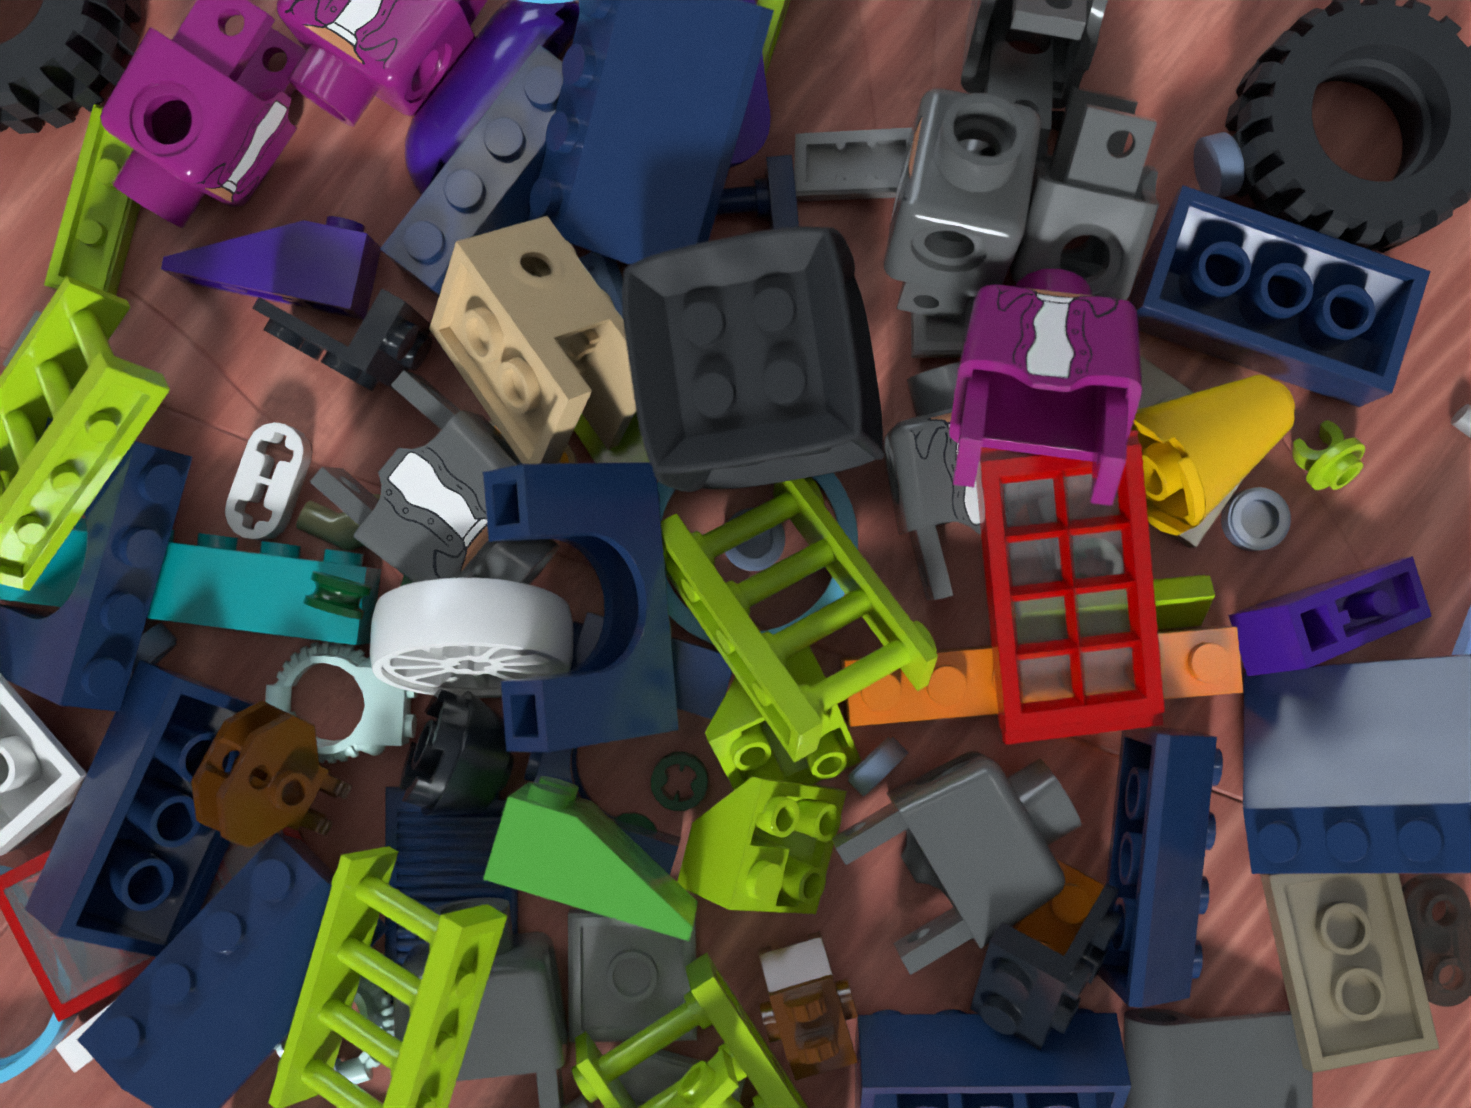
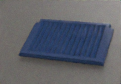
(440, 862)

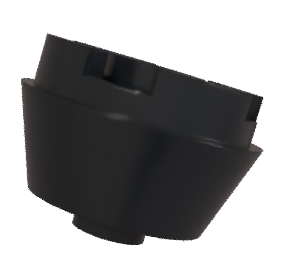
(457, 757)

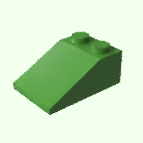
(580, 857)

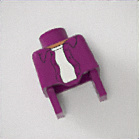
(376, 50)
(202, 110)
(1048, 377)

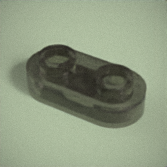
(1443, 940)

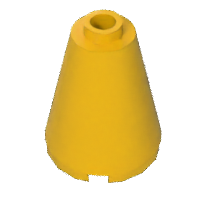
(1206, 445)

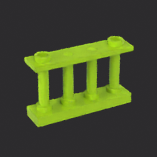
(96, 413)
(760, 658)
(440, 1003)
(705, 1004)

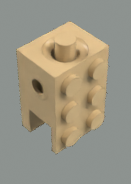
(535, 339)

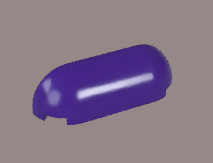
(480, 78)

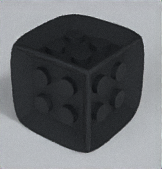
(752, 360)

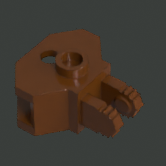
(269, 779)
(807, 1008)

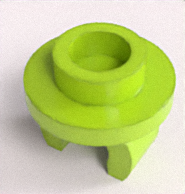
(1334, 465)

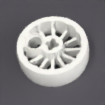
(469, 635)

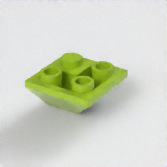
(750, 747)
(764, 847)

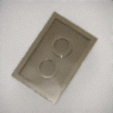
(1349, 968)

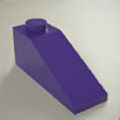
(292, 264)
(1329, 618)

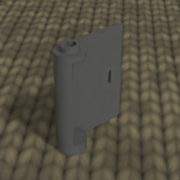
(1214, 1061)

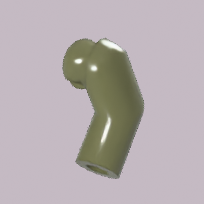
(329, 525)

